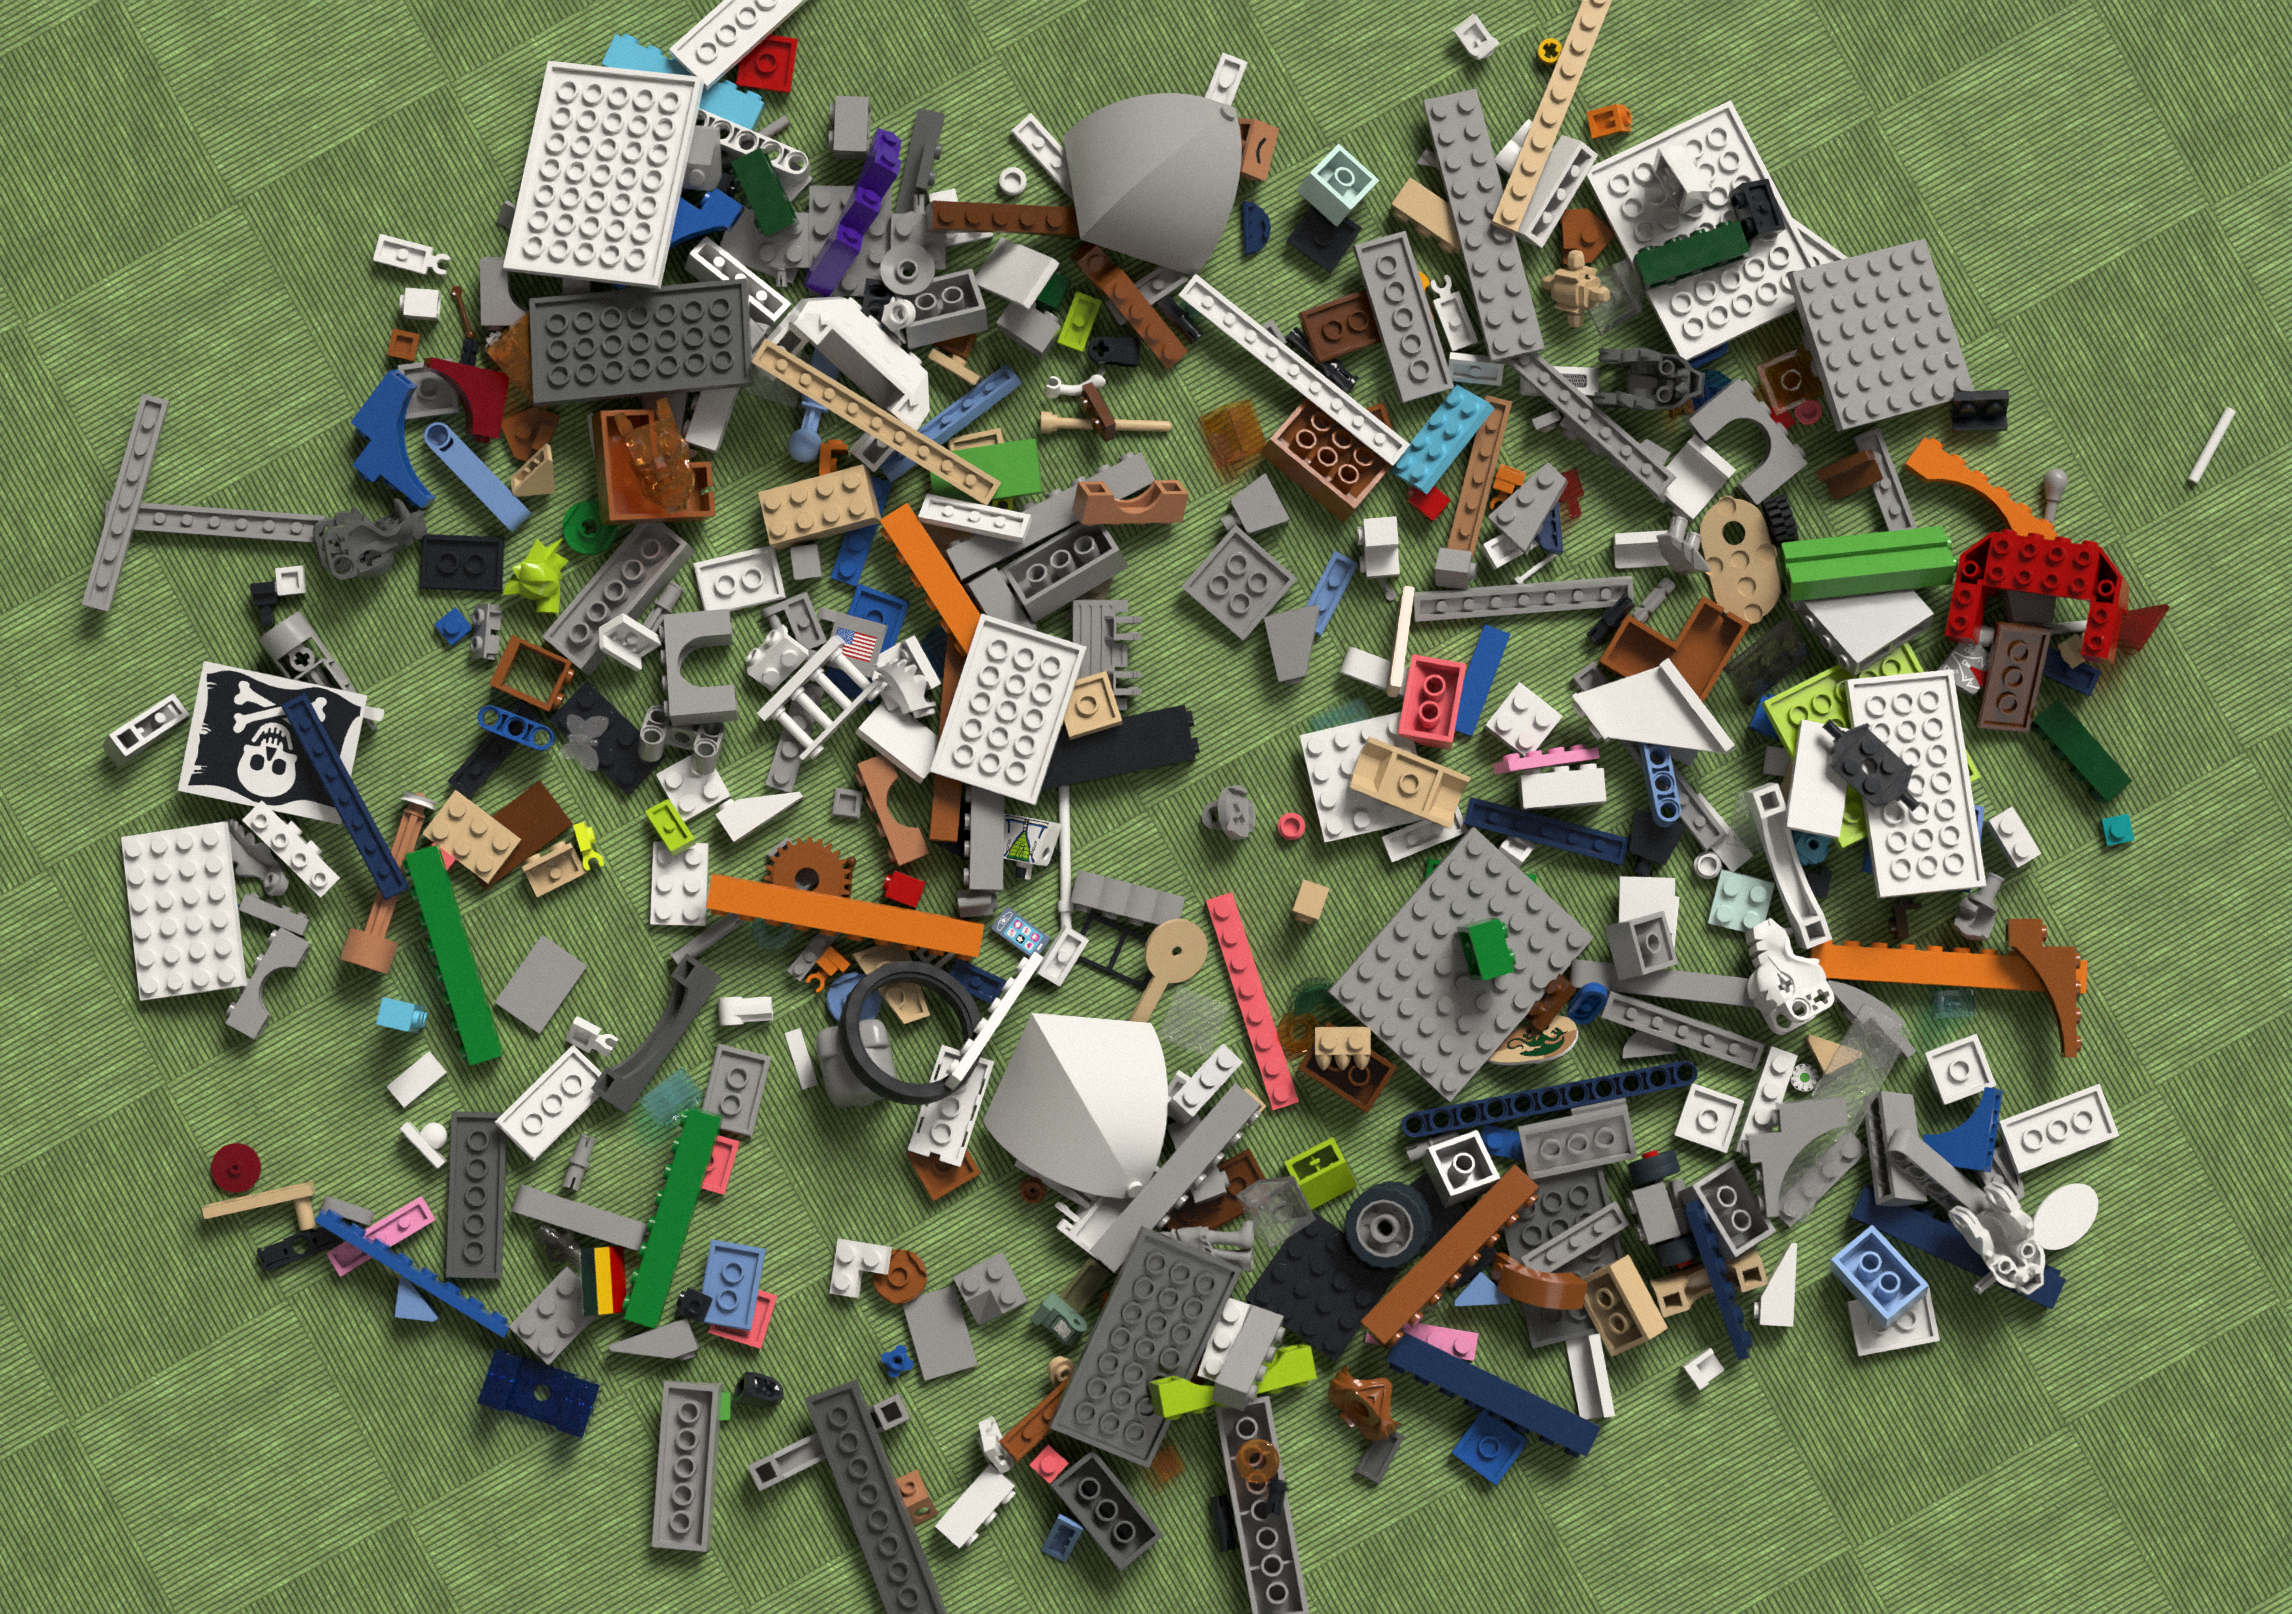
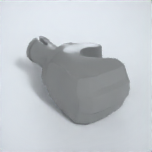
(1978, 911)

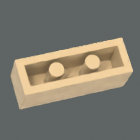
(1428, 213)

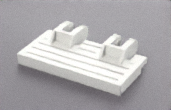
(1092, 1217)

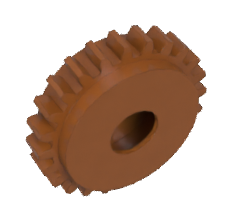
(813, 856)

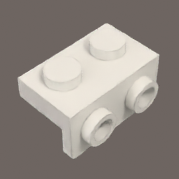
(627, 641)
(775, 658)

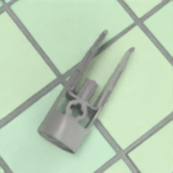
(289, 639)

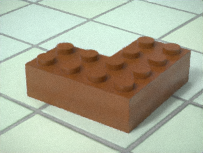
(618, 488)
(1697, 652)

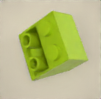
(1321, 1173)

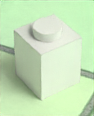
(421, 304)

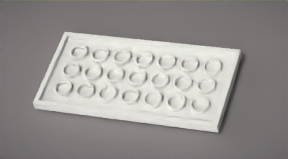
(1938, 841)

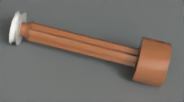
(370, 947)

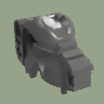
(1652, 380)
(358, 534)

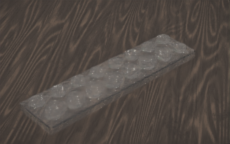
(1857, 1075)

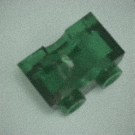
(1310, 993)

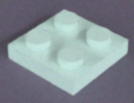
(1740, 901)

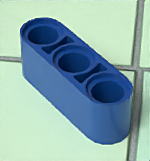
(503, 725)

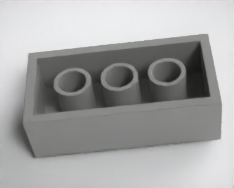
(1064, 568)

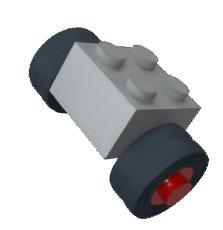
(1654, 1210)

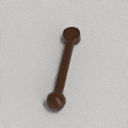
(457, 292)
(851, 862)

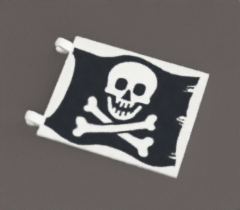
(248, 750)

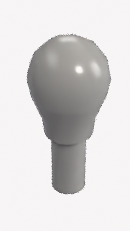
(2054, 484)

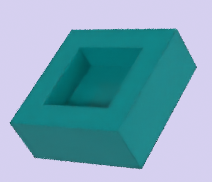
(2117, 829)

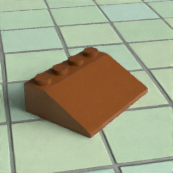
(1312, 457)

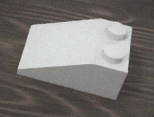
(1680, 177)

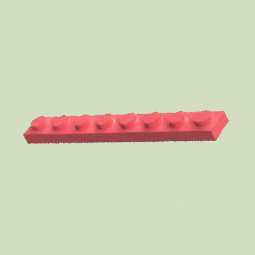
(1252, 1001)

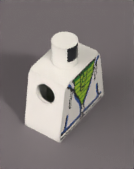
(1029, 842)

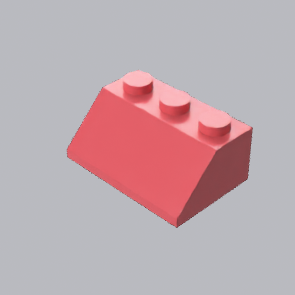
(1432, 701)

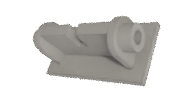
(483, 644)

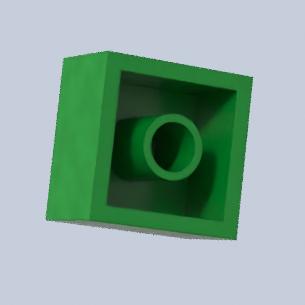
(1486, 949)

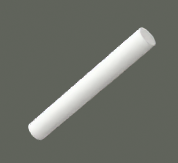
(2211, 445)

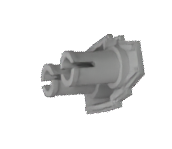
(1681, 553)

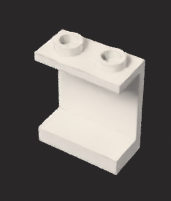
(1699, 477)

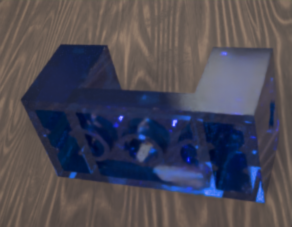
(512, 1387)

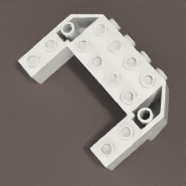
(865, 357)

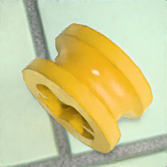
(1541, 52)

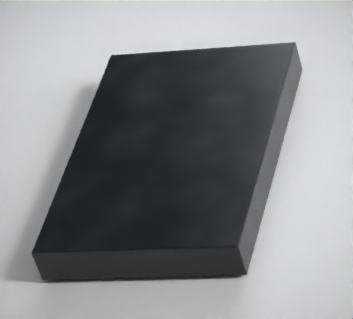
(462, 563)

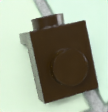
(1898, 923)

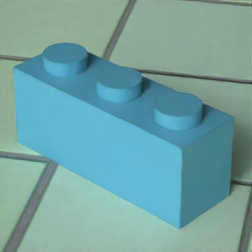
(401, 1015)

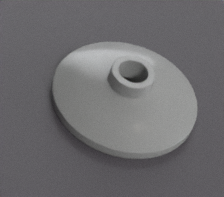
(907, 257)

